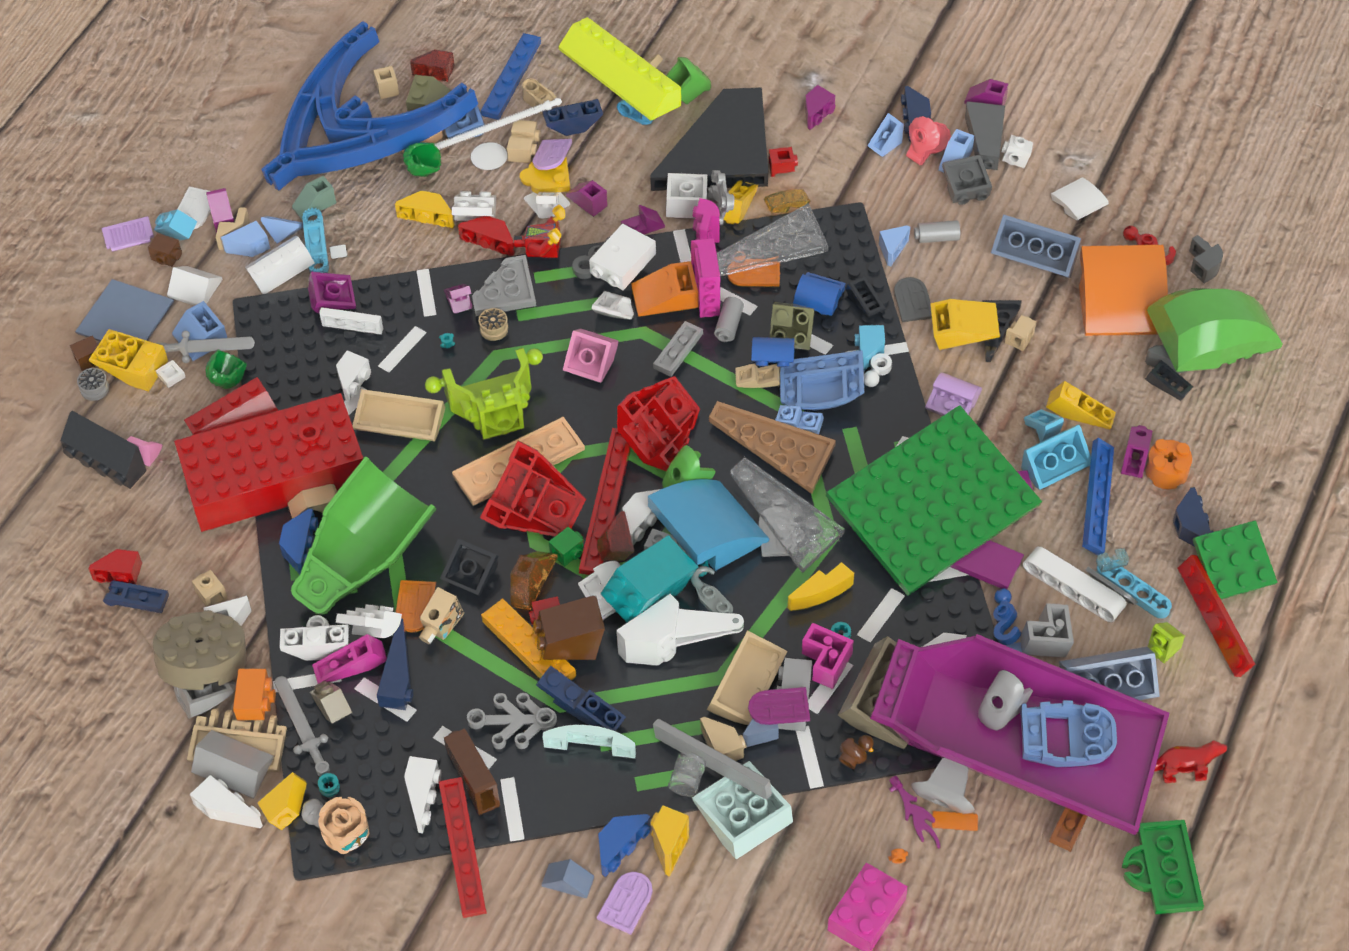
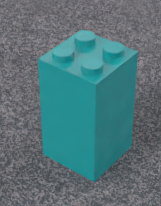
(649, 578)

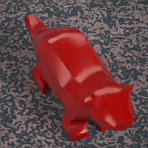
(1189, 759)

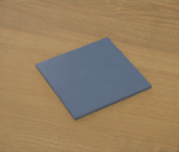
(125, 311)

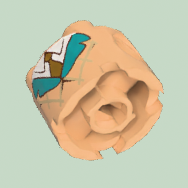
(343, 824)

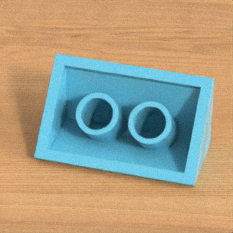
(1056, 457)

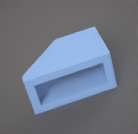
(246, 241)

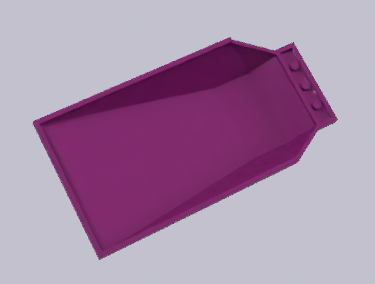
(934, 705)

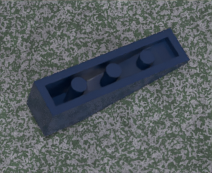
(395, 682)

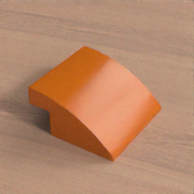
(1119, 288)

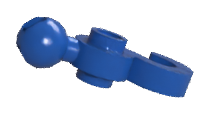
(1005, 615)

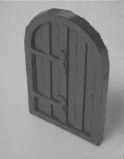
(912, 299)
(1112, 586)

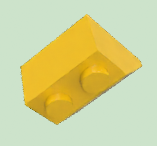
(669, 836)

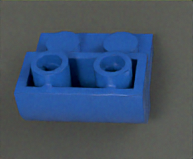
(818, 293)
(773, 350)

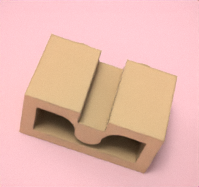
(523, 141)

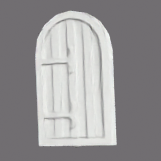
(195, 205)

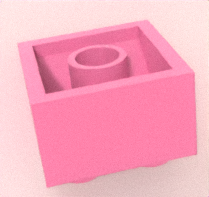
(590, 354)

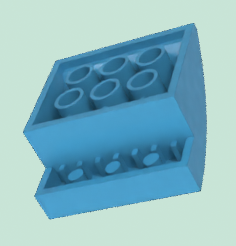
(707, 521)

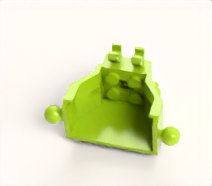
(491, 404)

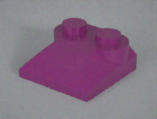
(330, 291)

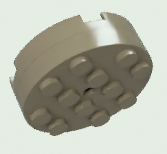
(199, 650)

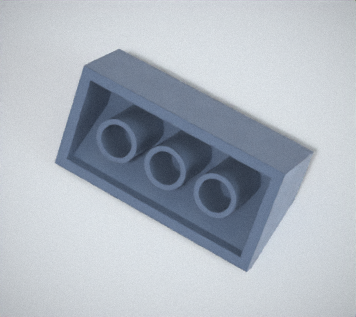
(1036, 246)
(1126, 671)

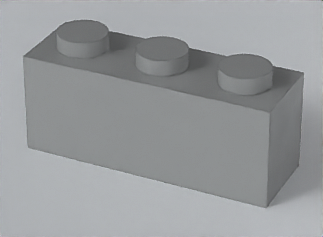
(795, 674)

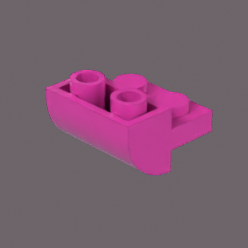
(707, 220)

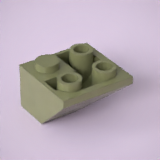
(792, 322)

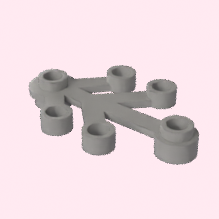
(719, 193)
(514, 720)

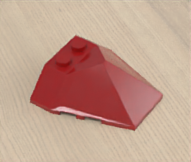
(657, 421)
(533, 495)

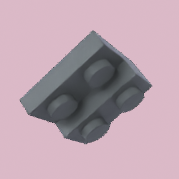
(967, 179)

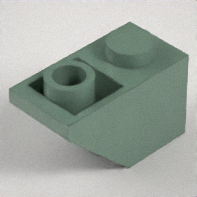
(314, 195)

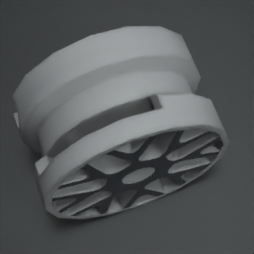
(93, 384)

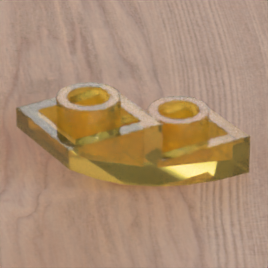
(783, 200)

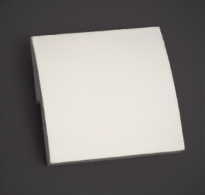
(1079, 198)

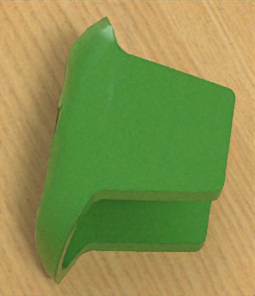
(690, 79)
(686, 466)

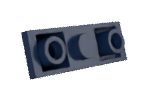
(915, 106)
(574, 117)
(1190, 518)

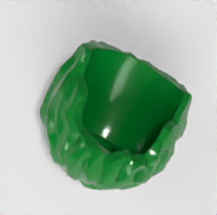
(422, 159)
(225, 369)

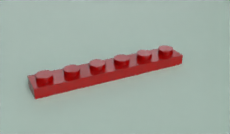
(1216, 616)
(462, 847)

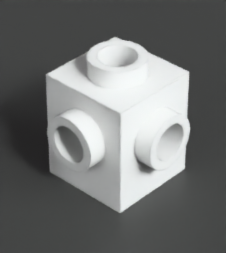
(1017, 151)

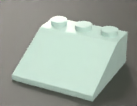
(741, 816)

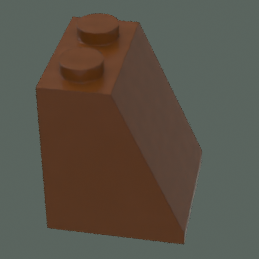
(570, 630)

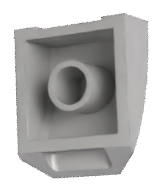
(199, 701)

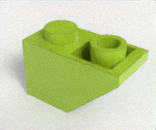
(1165, 641)

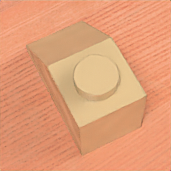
(723, 738)

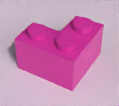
(830, 651)

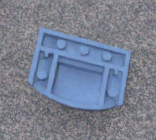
(822, 381)

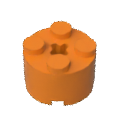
(1168, 463)

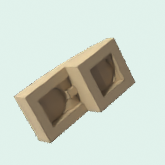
(754, 377)

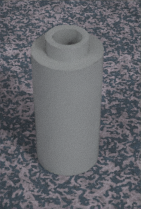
(937, 231)
(729, 319)

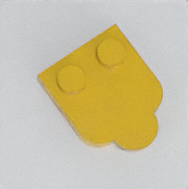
(549, 180)

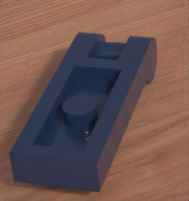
(136, 596)

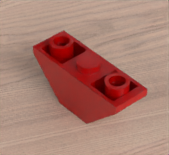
(488, 233)

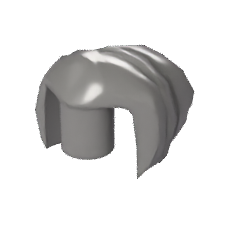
(311, 811)

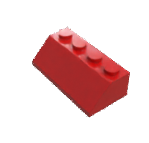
(239, 405)

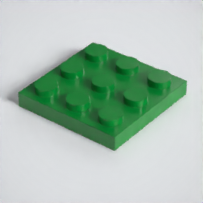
(1235, 559)

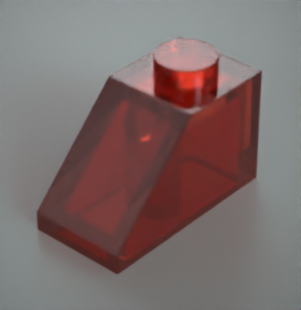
(615, 540)

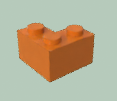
(253, 694)

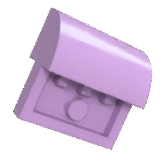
(951, 392)

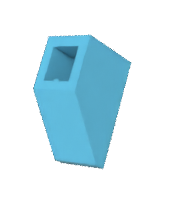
(175, 224)
(871, 341)

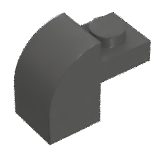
(1206, 260)

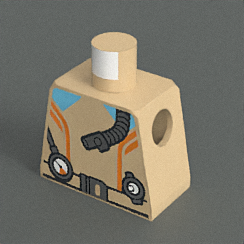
(440, 616)

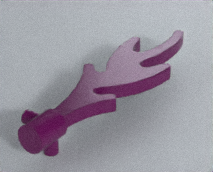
(919, 814)

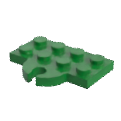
(1165, 867)

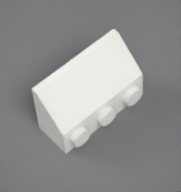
(280, 264)

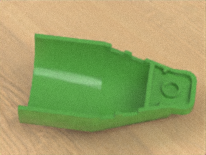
(358, 537)

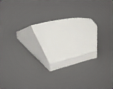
(613, 306)

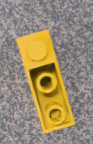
(1078, 406)

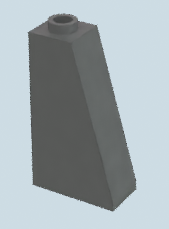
(986, 125)

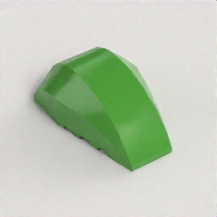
(1212, 327)

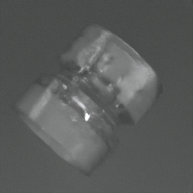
(687, 774)

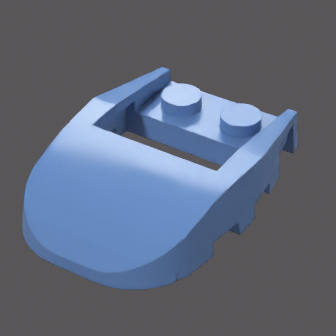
(1089, 730)

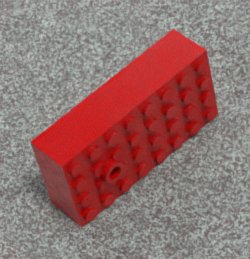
(268, 460)

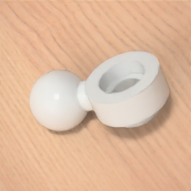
(871, 377)

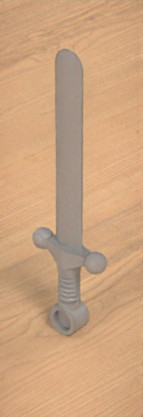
(189, 346)
(302, 726)

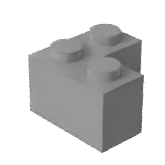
(1050, 634)

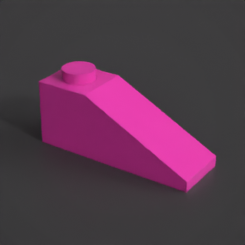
(351, 660)

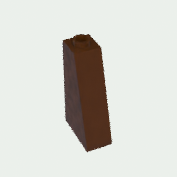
(473, 770)

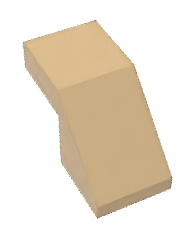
(227, 227)
(313, 498)

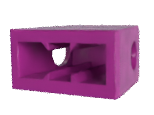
(1138, 442)

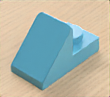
(1045, 424)

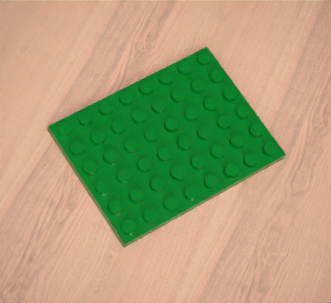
(933, 499)

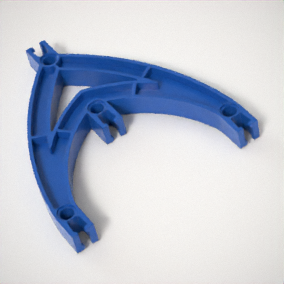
(350, 128)

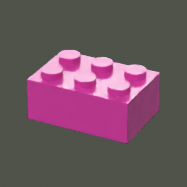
(867, 908)

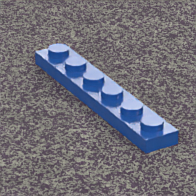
(511, 76)
(1098, 497)

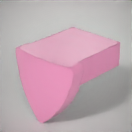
(148, 450)

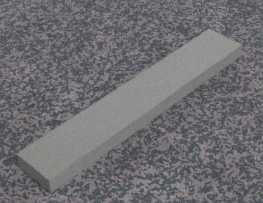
(713, 759)

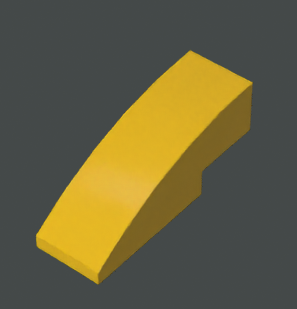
(821, 588)

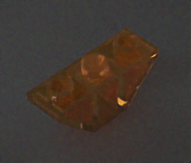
(529, 578)

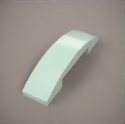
(592, 735)

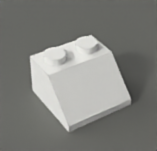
(684, 194)

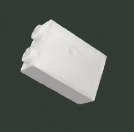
(622, 257)

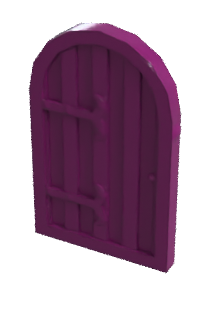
(780, 706)

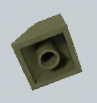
(425, 91)

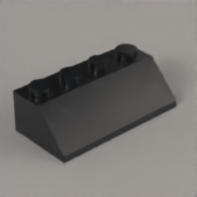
(102, 450)

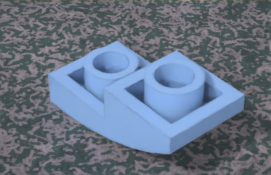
(804, 420)

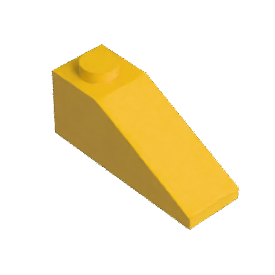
(742, 200)

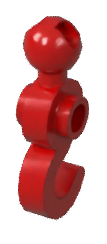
(1131, 233)

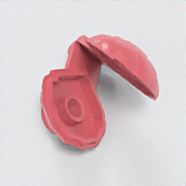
(926, 139)

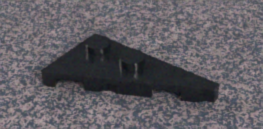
(1006, 312)

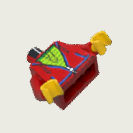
(543, 239)

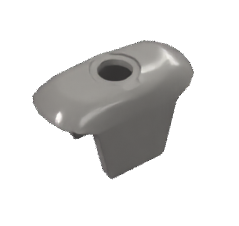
(1012, 693)
(946, 787)

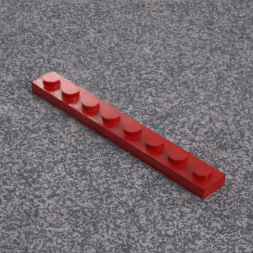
(606, 499)

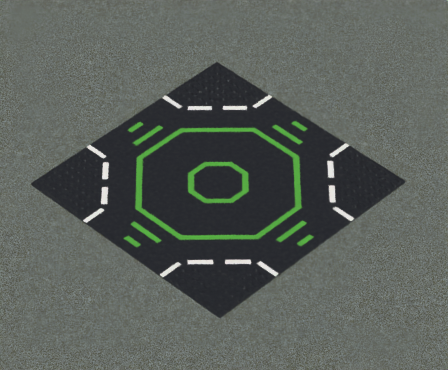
(585, 786)

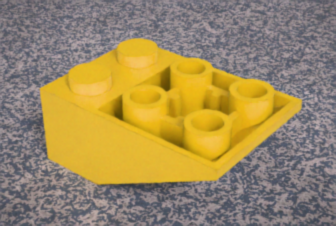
(963, 322)
(129, 359)

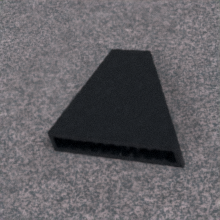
(724, 139)

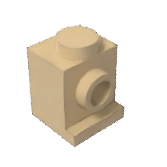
(1020, 332)

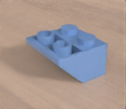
(201, 325)

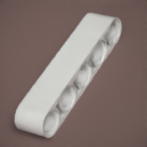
(1074, 584)

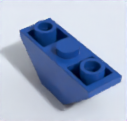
(298, 538)
(620, 839)

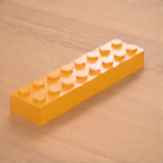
(521, 639)

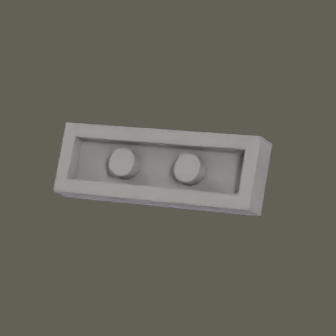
(678, 348)

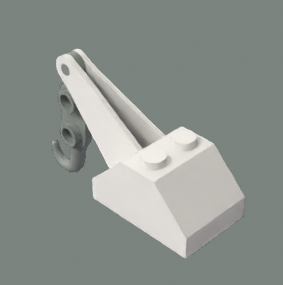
(663, 627)

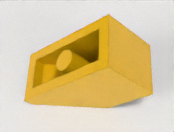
(284, 801)

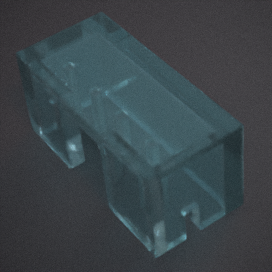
(1108, 563)

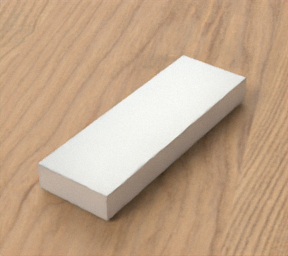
(351, 320)

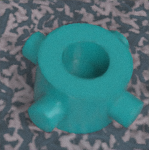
(447, 340)

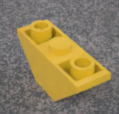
(425, 208)

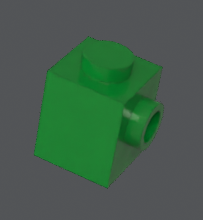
(567, 546)

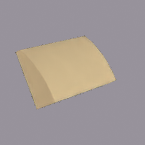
(398, 415)
(748, 673)

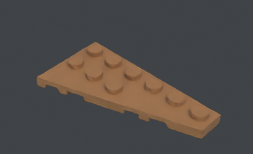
(785, 447)

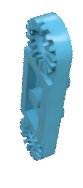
(315, 239)

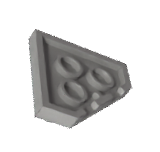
(506, 288)

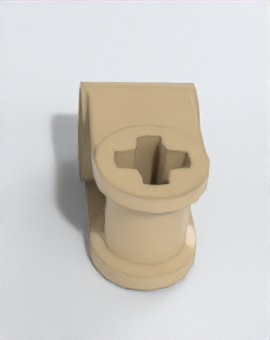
(535, 93)

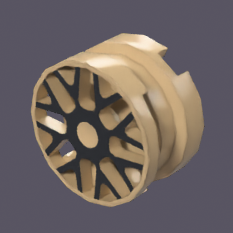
(493, 326)

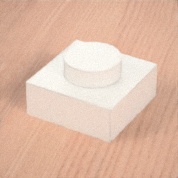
(170, 373)

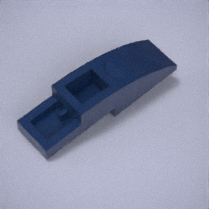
(578, 702)

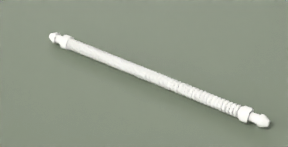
(545, 106)

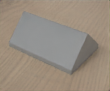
(232, 762)

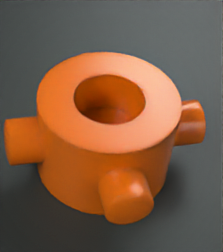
(898, 856)

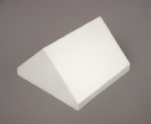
(192, 285)

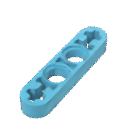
(1139, 585)

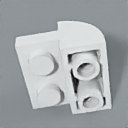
(473, 206)
(595, 584)
(371, 621)

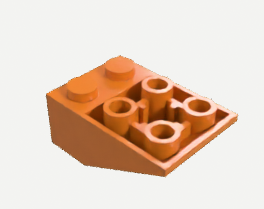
(666, 290)

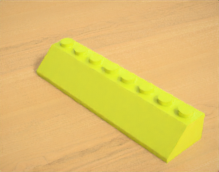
(620, 69)

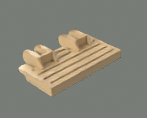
(269, 742)

